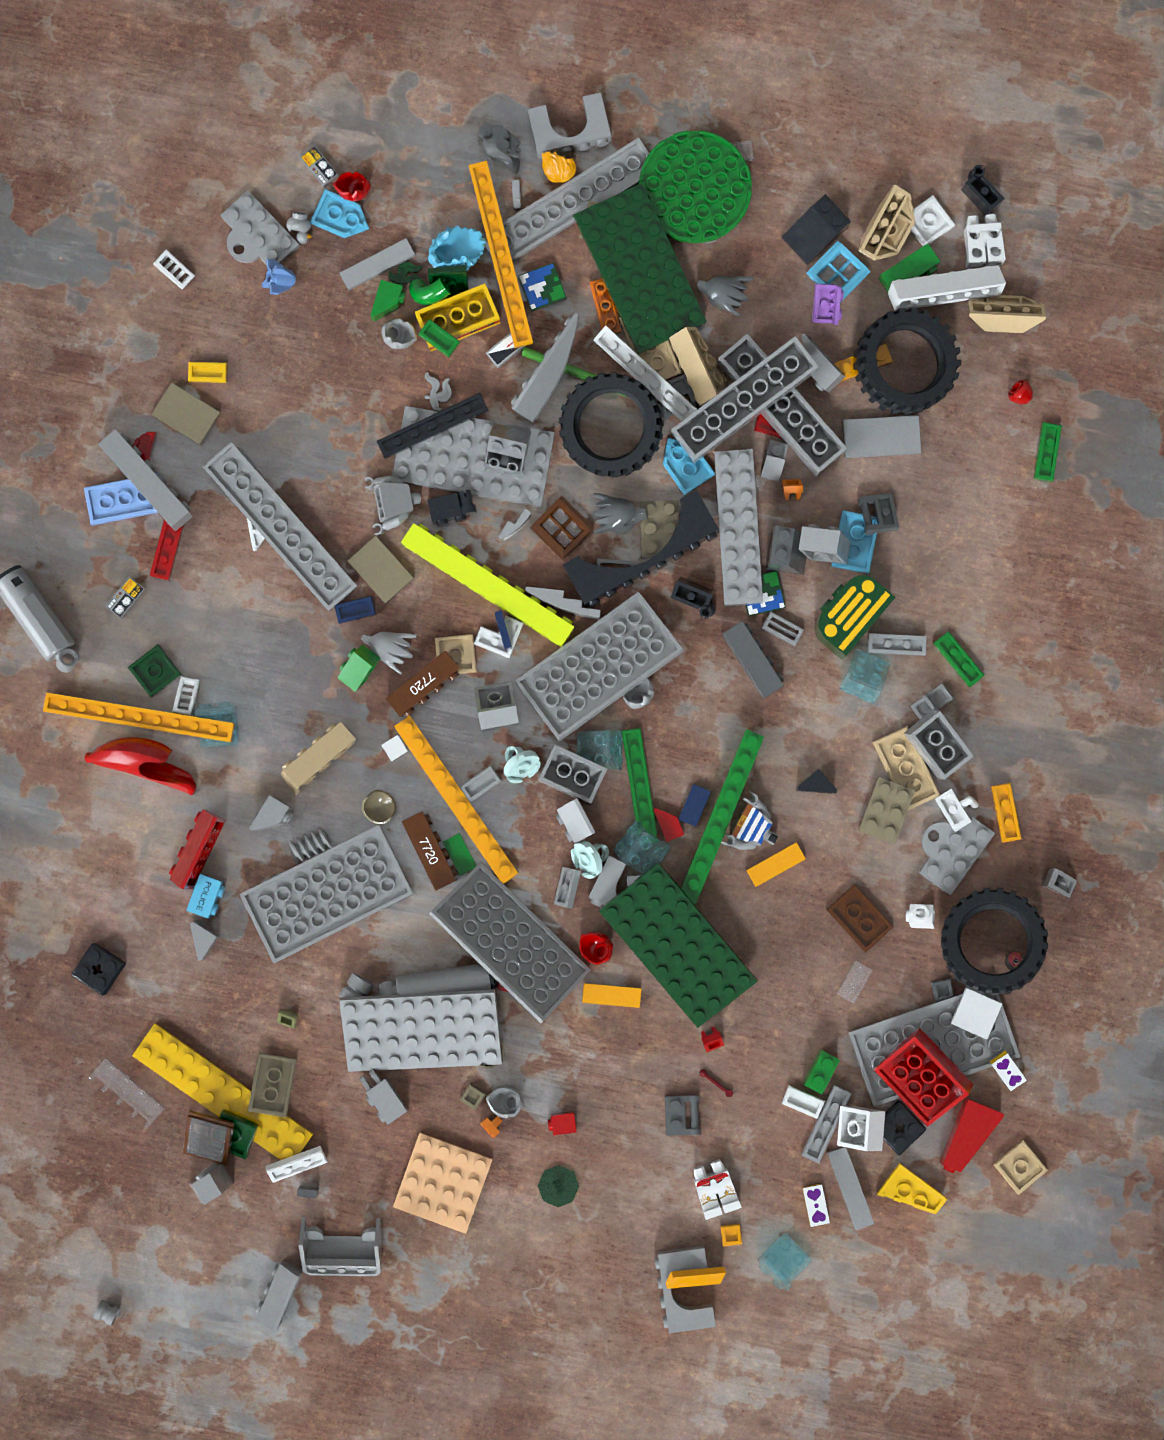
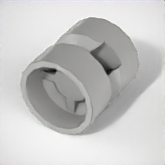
(356, 987)

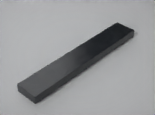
(432, 425)

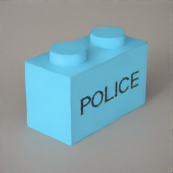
(205, 896)

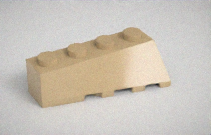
(698, 365)
(317, 756)

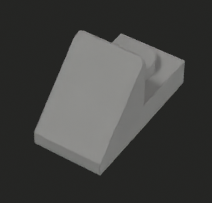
(774, 460)

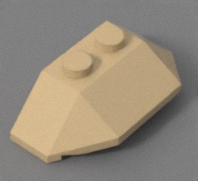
(889, 225)
(1006, 313)

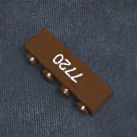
(424, 683)
(429, 850)

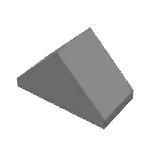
(1059, 882)
(203, 940)

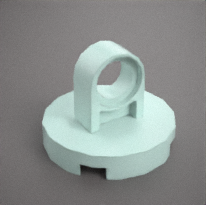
(521, 765)
(588, 859)

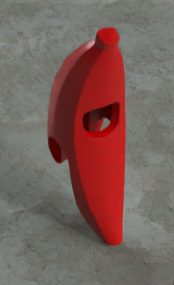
(143, 759)

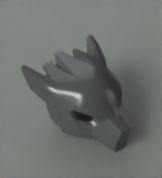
(501, 145)
(725, 292)
(616, 513)

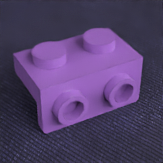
(827, 303)

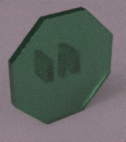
(558, 1186)

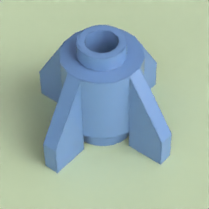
(278, 277)

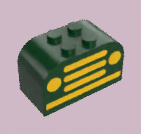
(851, 613)

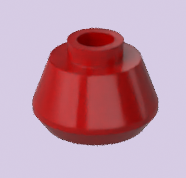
(1021, 392)

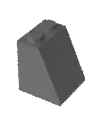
(784, 551)

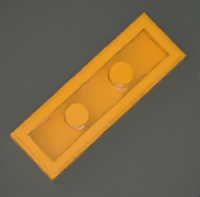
(1006, 812)
(775, 864)
(611, 995)
(695, 1277)

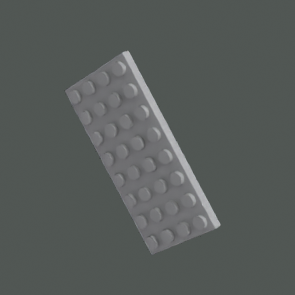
(457, 460)
(599, 666)
(326, 894)
(510, 942)
(421, 1030)
(962, 1047)

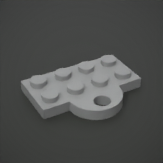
(256, 232)
(952, 852)

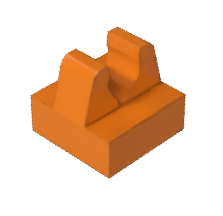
(792, 486)
(491, 1126)

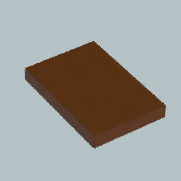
(859, 918)

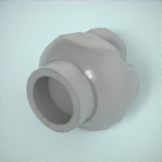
(300, 223)

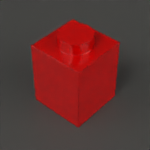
(562, 1123)

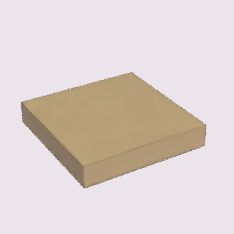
(460, 649)
(1020, 1167)

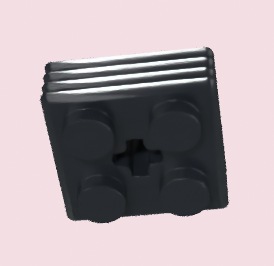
(110, 966)
(911, 1128)

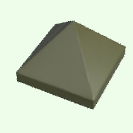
(287, 1017)

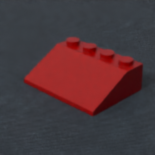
(197, 849)
(924, 1077)

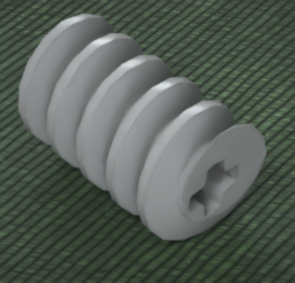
(309, 844)

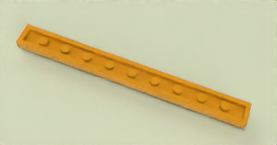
(500, 254)
(139, 717)
(456, 799)

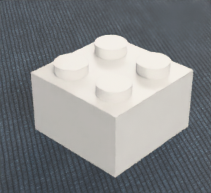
(861, 1128)

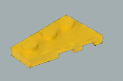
(911, 1189)

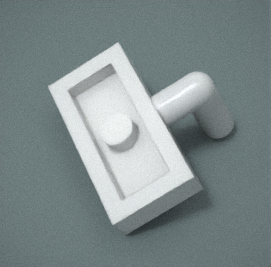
(954, 809)

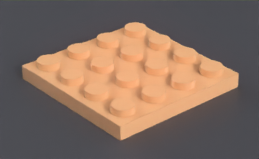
(442, 1182)

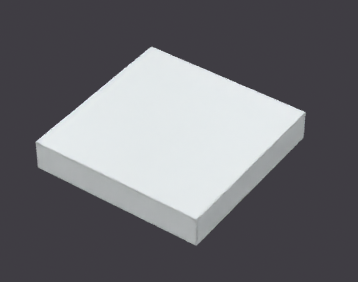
(930, 221)
(976, 1013)

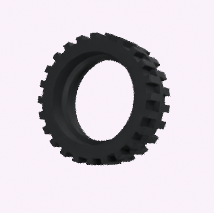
(934, 334)
(572, 413)
(1021, 910)

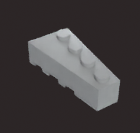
(211, 1183)

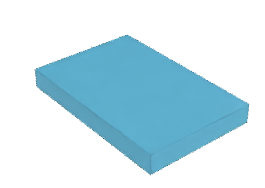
(861, 545)

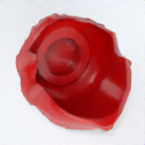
(352, 186)
(596, 947)

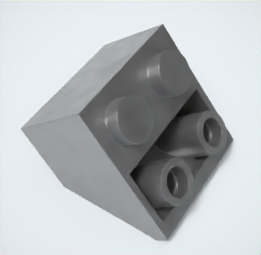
(507, 448)

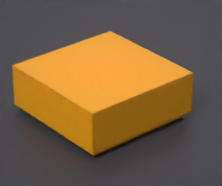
(731, 1234)

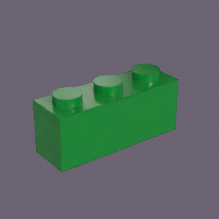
(915, 265)

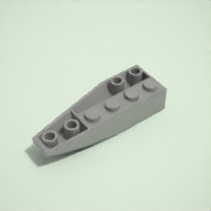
(547, 374)

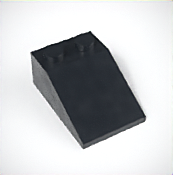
(816, 229)

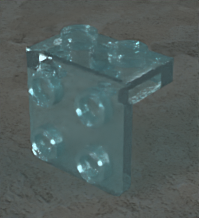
(865, 676)
(223, 712)
(601, 748)
(640, 848)
(783, 1261)

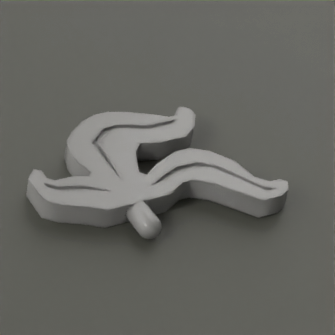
(442, 397)

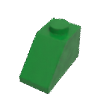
(387, 299)

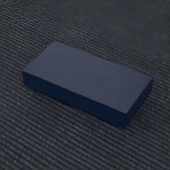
(355, 609)
(503, 630)
(694, 805)

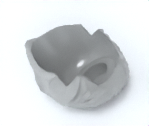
(398, 333)
(639, 695)
(505, 1101)

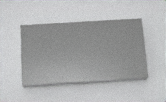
(881, 436)

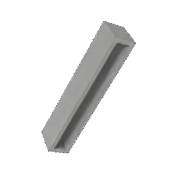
(145, 480)

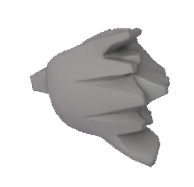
(390, 647)

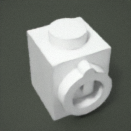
(921, 916)

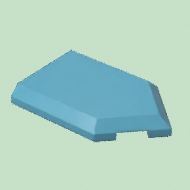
(339, 215)
(683, 470)

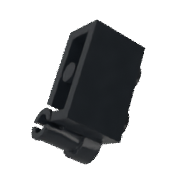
(981, 191)
(451, 507)
(695, 596)

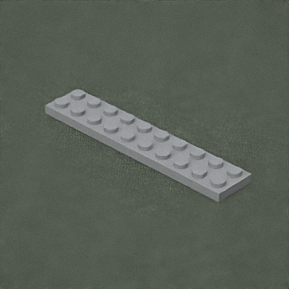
(556, 210)
(280, 526)

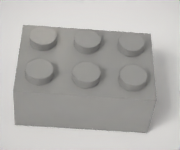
(824, 544)
(938, 744)

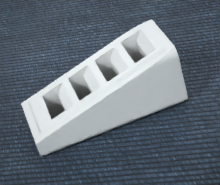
(166, 254)
(179, 696)

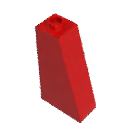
(969, 1133)

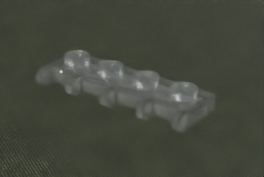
(128, 1091)

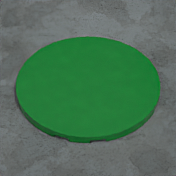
(697, 185)

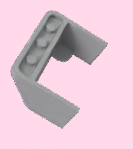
(340, 1254)

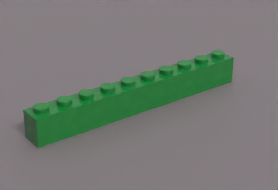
(721, 814)

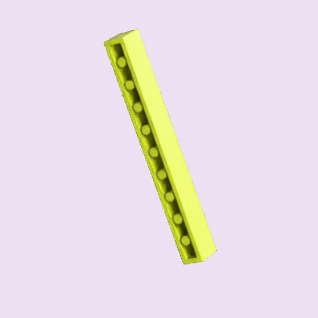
(488, 585)

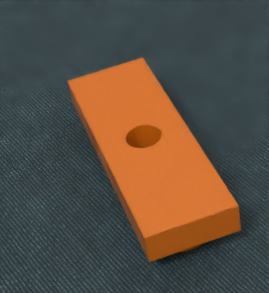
(601, 296)

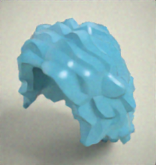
(456, 247)

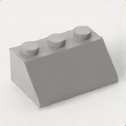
(572, 774)
(278, 1295)

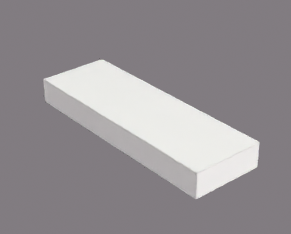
(296, 1164)

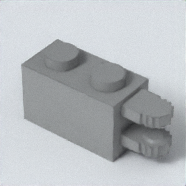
(384, 1098)

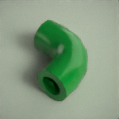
(428, 294)

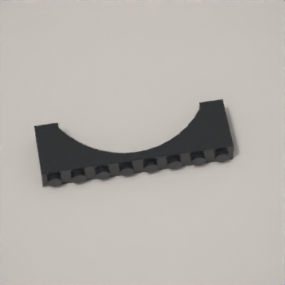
(599, 582)

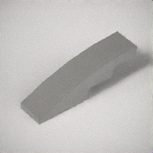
(555, 599)
(850, 1188)

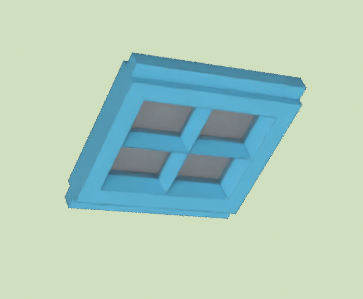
(839, 268)

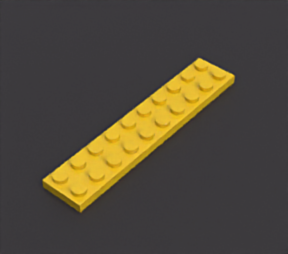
(217, 1090)

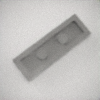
(897, 644)

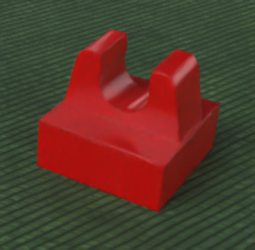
(712, 1041)

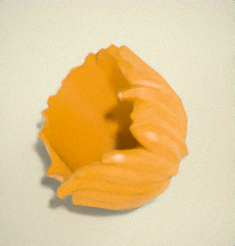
(558, 168)

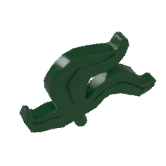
(403, 270)

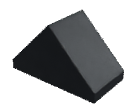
(817, 783)

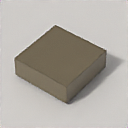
(472, 1096)

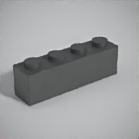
(753, 660)

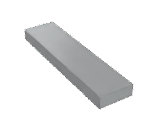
(377, 264)
(825, 1124)

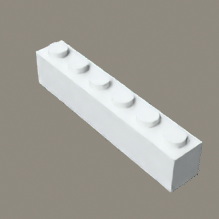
(946, 287)

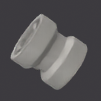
(106, 1313)

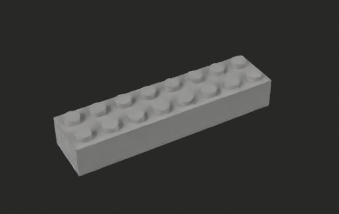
(744, 399)
(790, 415)
(738, 527)

